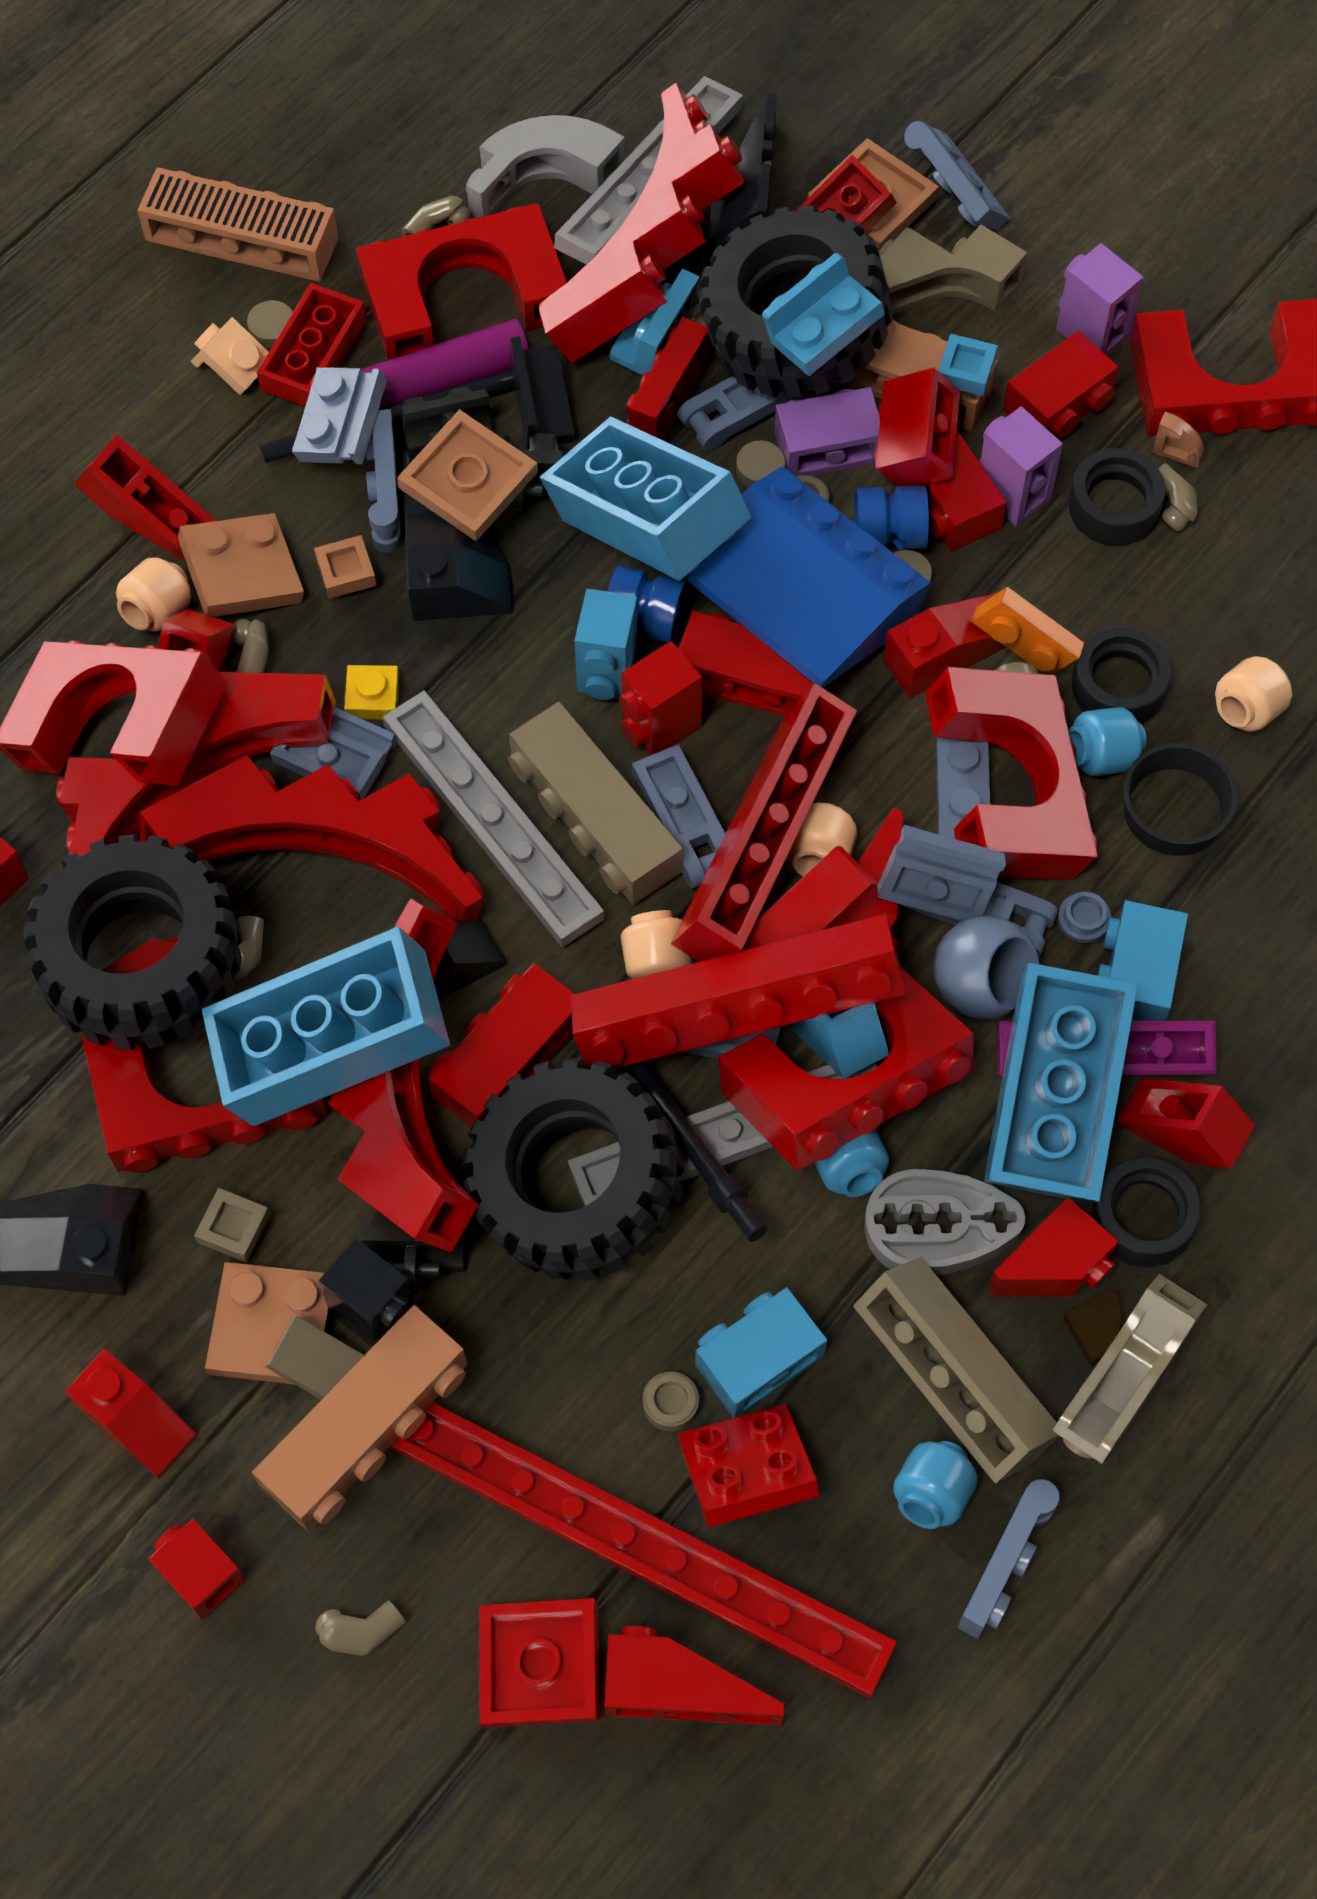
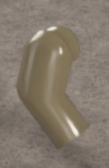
(433, 213)
(1182, 499)
(255, 642)
(251, 946)
(358, 1635)

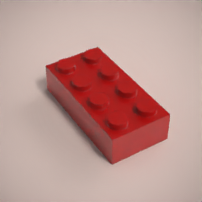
(854, 194)
(313, 338)
(671, 379)

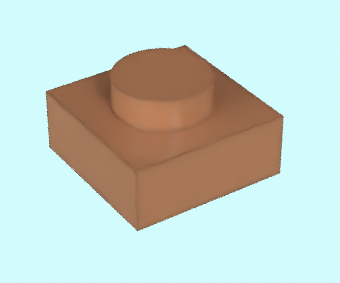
(345, 566)

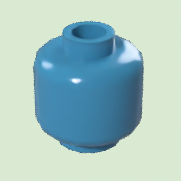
(1107, 741)
(855, 1166)
(935, 1484)

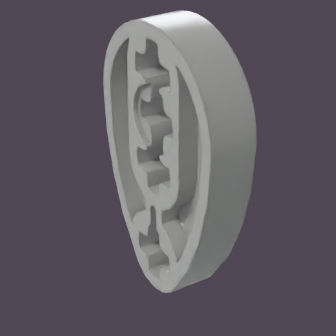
(935, 1191)

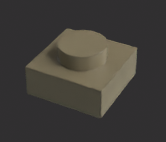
(232, 1225)

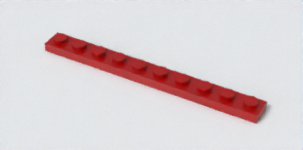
(650, 1549)

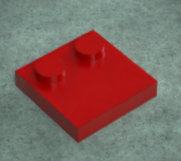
(539, 1663)

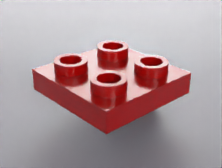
(747, 1465)

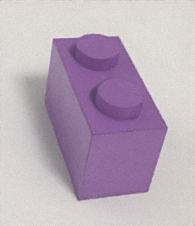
(1099, 298)
(828, 432)
(1021, 462)

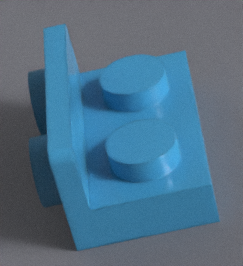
(821, 315)
(642, 339)

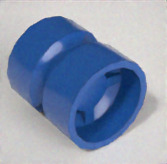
(894, 517)
(658, 601)

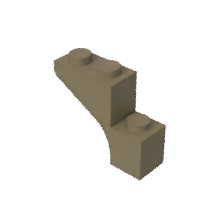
(977, 269)
(1129, 1369)

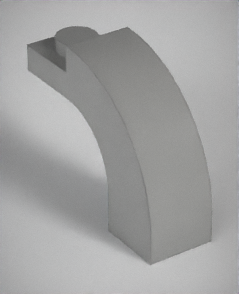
(543, 149)

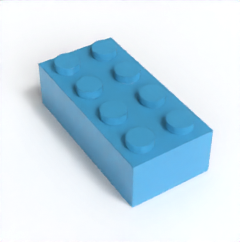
(646, 497)
(325, 1027)
(1060, 1083)

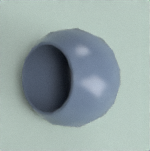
(982, 966)

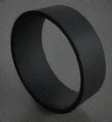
(1193, 760)

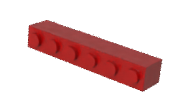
(764, 826)
(738, 994)

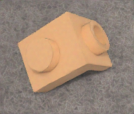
(231, 354)

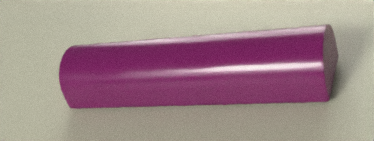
(449, 363)
(1152, 1048)

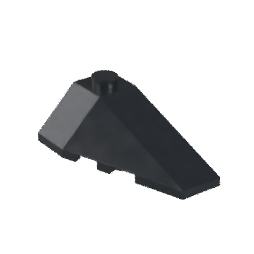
(754, 194)
(449, 570)
(71, 1239)

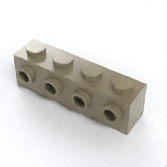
(595, 804)
(957, 1369)

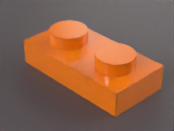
(1027, 631)

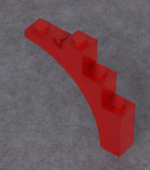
(663, 226)
(248, 720)
(388, 830)
(396, 1157)

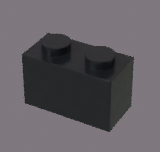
(365, 1292)

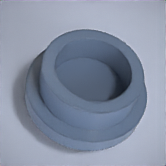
(1084, 917)

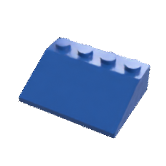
(809, 580)

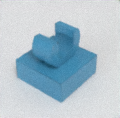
(968, 363)

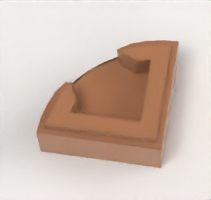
(1178, 441)

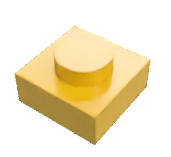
(371, 690)

